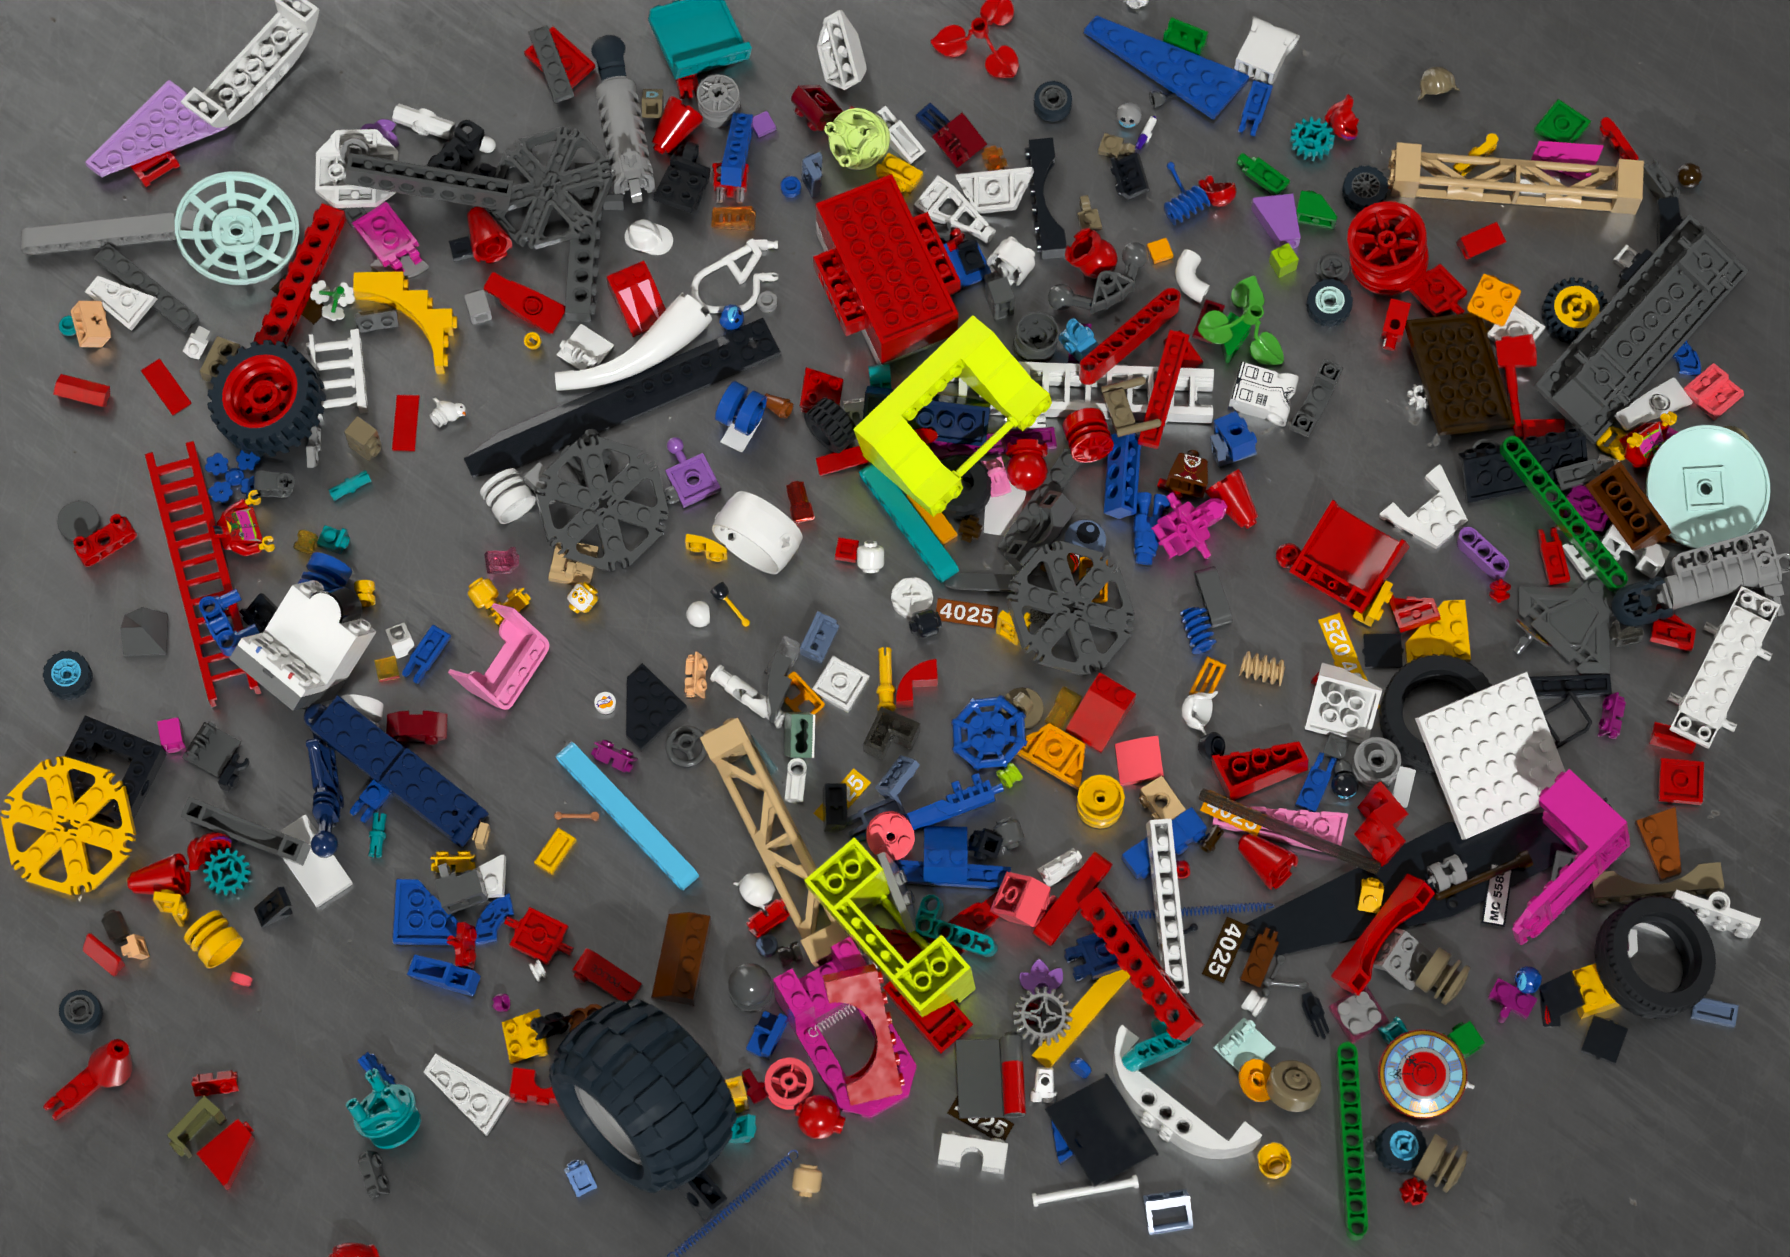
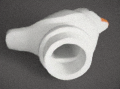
(446, 411)

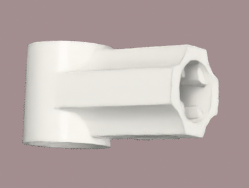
(795, 782)

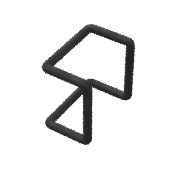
(1557, 741)

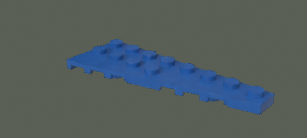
(1191, 77)

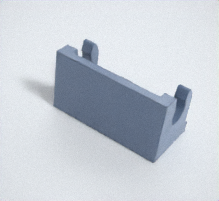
(819, 637)

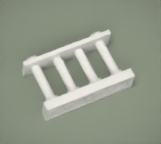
(354, 362)

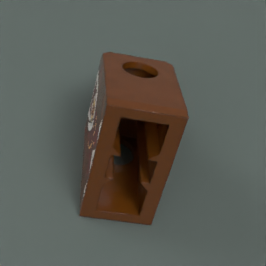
(1188, 474)

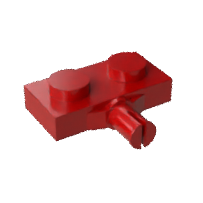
(464, 945)

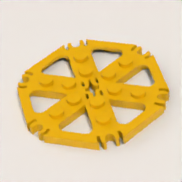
(83, 811)

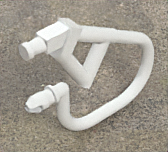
(753, 246)

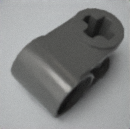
(271, 484)

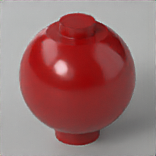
(819, 1117)

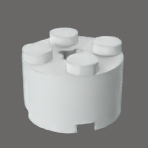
(1012, 260)

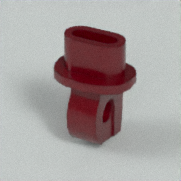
(755, 1090)

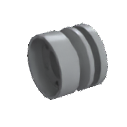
(718, 100)

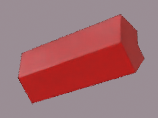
(82, 390)

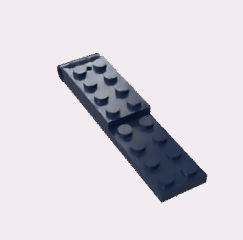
(400, 771)

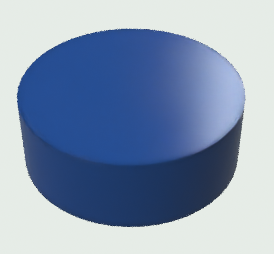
(790, 186)
(1080, 1067)

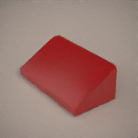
(102, 955)

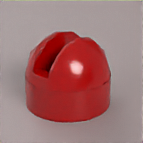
(1181, 874)

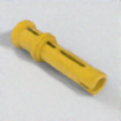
(885, 688)

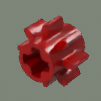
(1413, 1191)

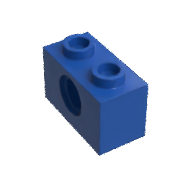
(1236, 435)

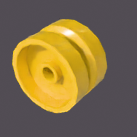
(1089, 799)

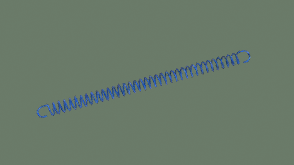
(1202, 910)
(731, 1207)

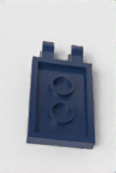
(1097, 958)

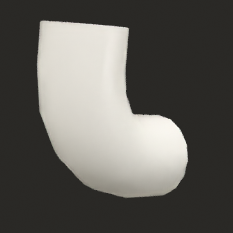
(1187, 278)

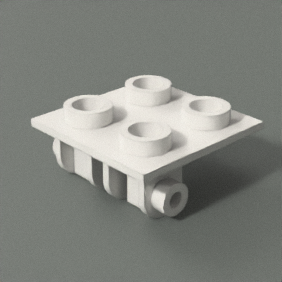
(584, 348)

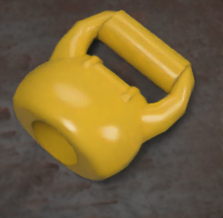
(1615, 448)

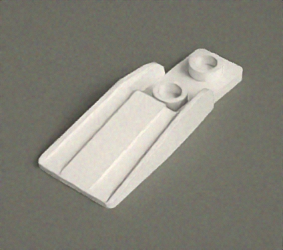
(1650, 406)

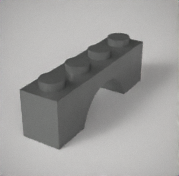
(1054, 514)

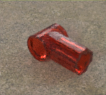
(800, 507)

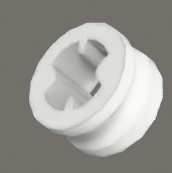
(538, 970)

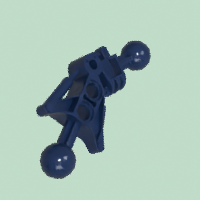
(327, 796)

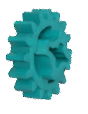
(1312, 137)
(231, 862)

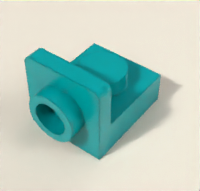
(333, 539)

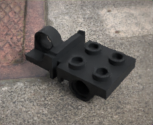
(459, 148)
(683, 180)

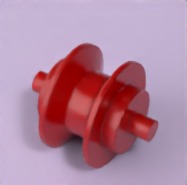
(1499, 590)

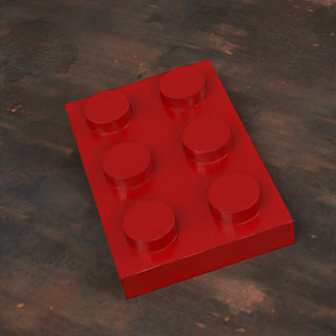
(574, 61)

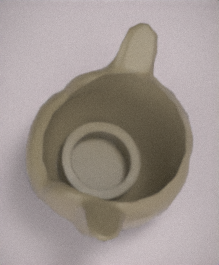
(1436, 81)

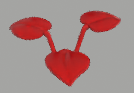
(952, 38)

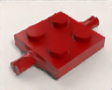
(1439, 291)
(538, 936)

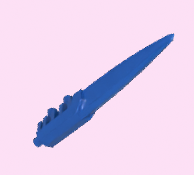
(955, 804)

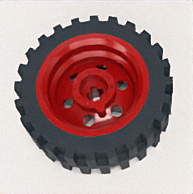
(293, 387)

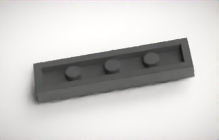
(551, 64)

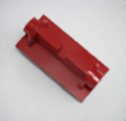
(761, 924)
(205, 1084)

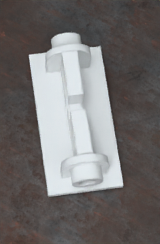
(1061, 867)

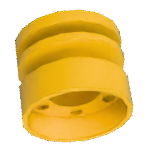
(213, 939)

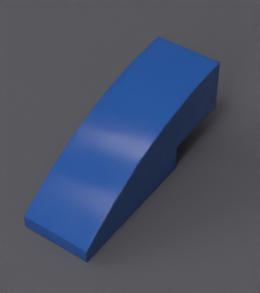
(444, 975)

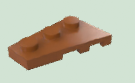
(1661, 842)

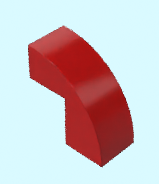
(920, 675)

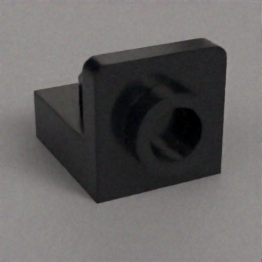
(970, 256)

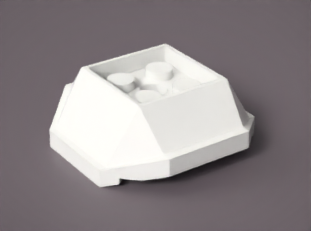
(332, 171)

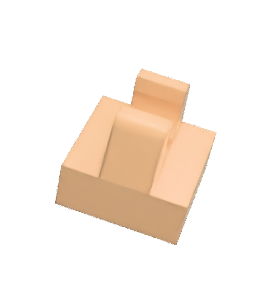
(135, 947)

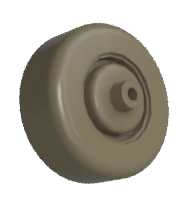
(1293, 1085)

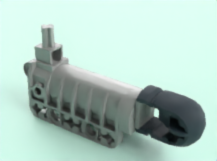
(622, 121)
(1689, 585)

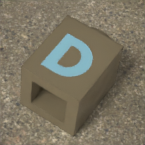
(652, 103)

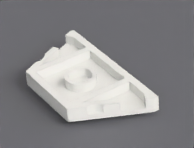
(995, 189)

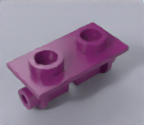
(1612, 706)
(606, 751)

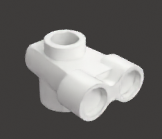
(1044, 1091)

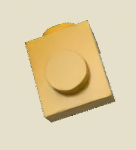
(1371, 895)

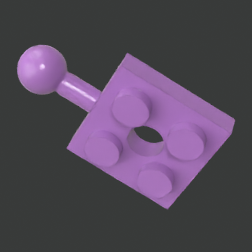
(686, 468)

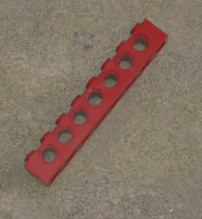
(285, 326)
(1188, 1020)

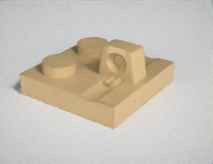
(569, 571)

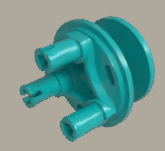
(385, 1114)

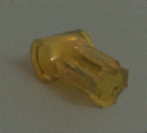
(1065, 704)

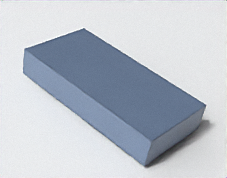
(1715, 1012)

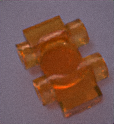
(993, 155)

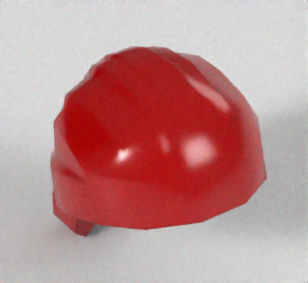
(1218, 193)

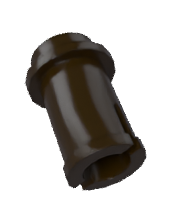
(1210, 840)

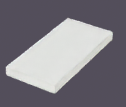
(318, 876)

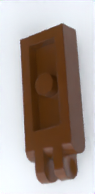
(1260, 958)

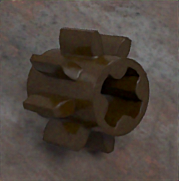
(970, 529)

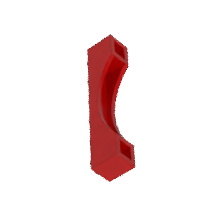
(1357, 966)

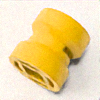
(364, 590)

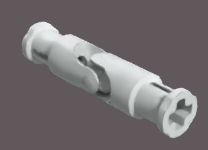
(752, 698)

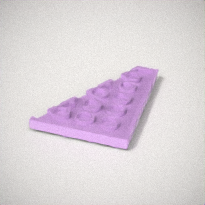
(151, 131)

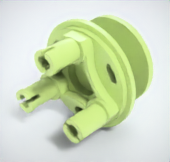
(858, 138)

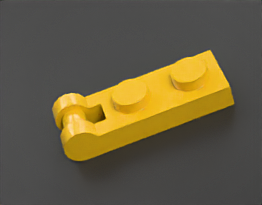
(1484, 150)

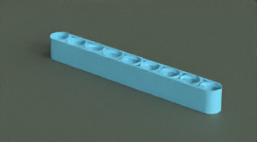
(627, 816)

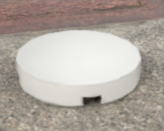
(911, 596)

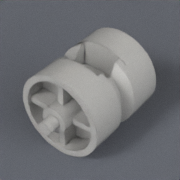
(1445, 873)

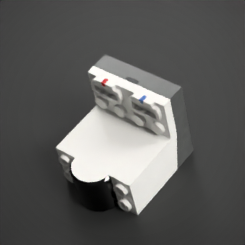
(307, 645)

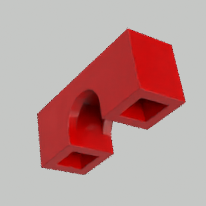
(524, 1088)

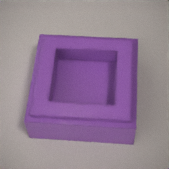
(763, 124)

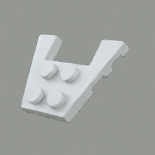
(1434, 520)

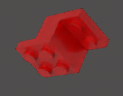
(1382, 819)

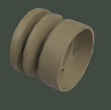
(1442, 976)
(1441, 1163)

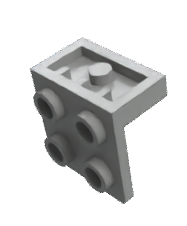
(1402, 957)

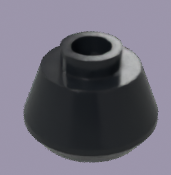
(1211, 745)

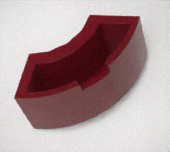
(424, 727)

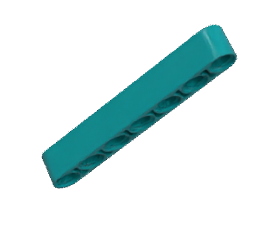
(909, 523)

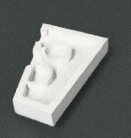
(121, 301)

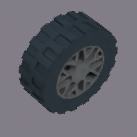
(1364, 187)

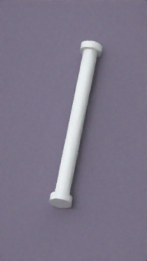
(1086, 1190)

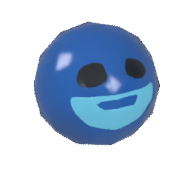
(731, 317)
(1528, 979)

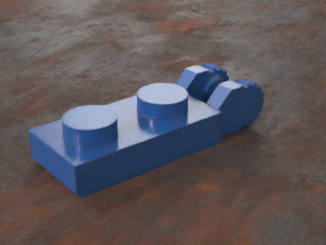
(1255, 105)
(427, 652)
(1315, 785)
(373, 797)

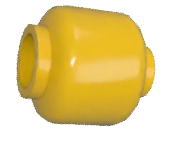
(483, 593)

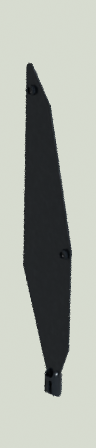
(1331, 910)

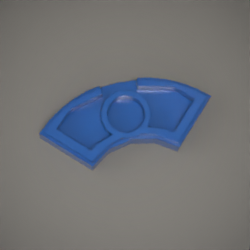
(1688, 360)

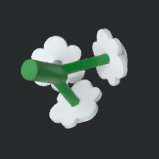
(341, 294)

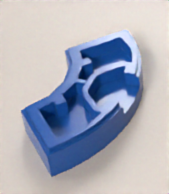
(492, 918)

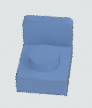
(580, 1177)

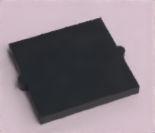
(1382, 650)
(1562, 995)
(1604, 1039)

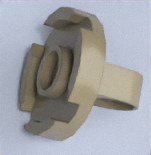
(1028, 702)

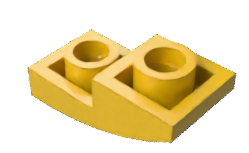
(713, 550)

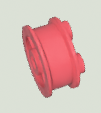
(893, 823)
(786, 1070)

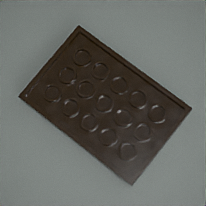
(1459, 374)

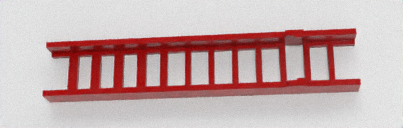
(169, 528)

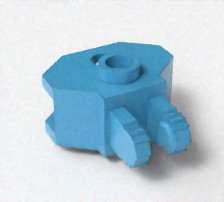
(1078, 339)

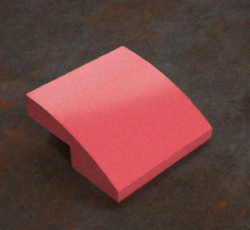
(1713, 391)
(1138, 760)

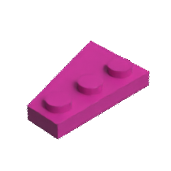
(1568, 153)

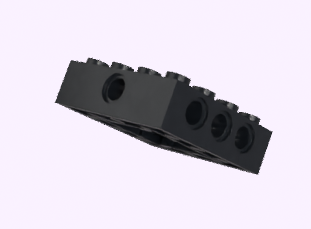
(145, 763)

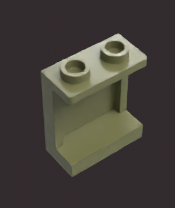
(192, 1123)

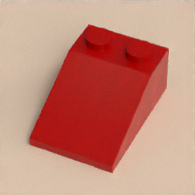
(1101, 712)

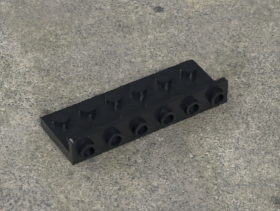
(1490, 476)

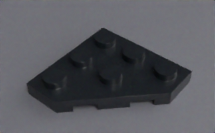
(649, 707)

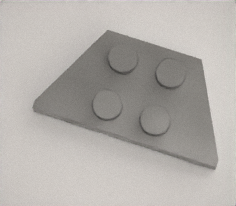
(903, 898)

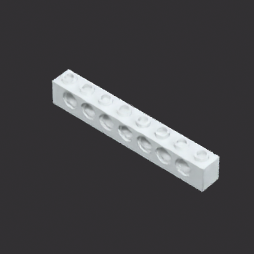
(1167, 902)

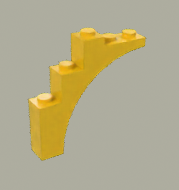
(394, 291)

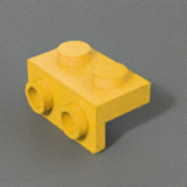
(1374, 610)
(172, 903)

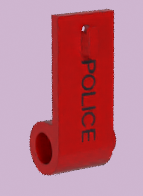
(596, 969)

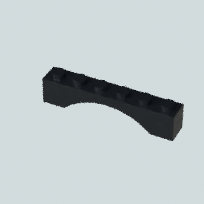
(1051, 235)

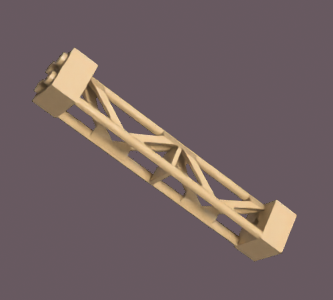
(1408, 158)
(725, 747)

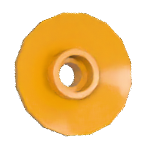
(1259, 1072)

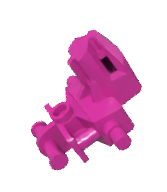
(1188, 525)

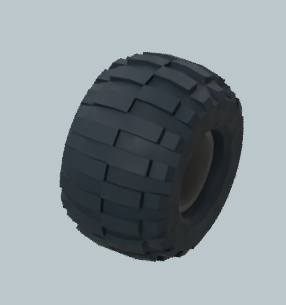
(643, 1095)

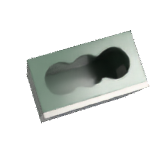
(799, 734)

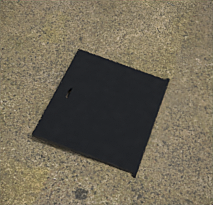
(1103, 1128)

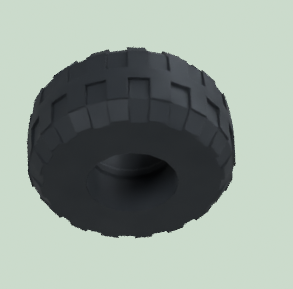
(979, 495)

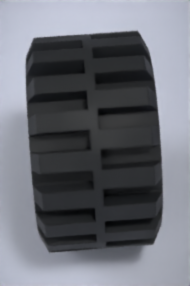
(830, 425)

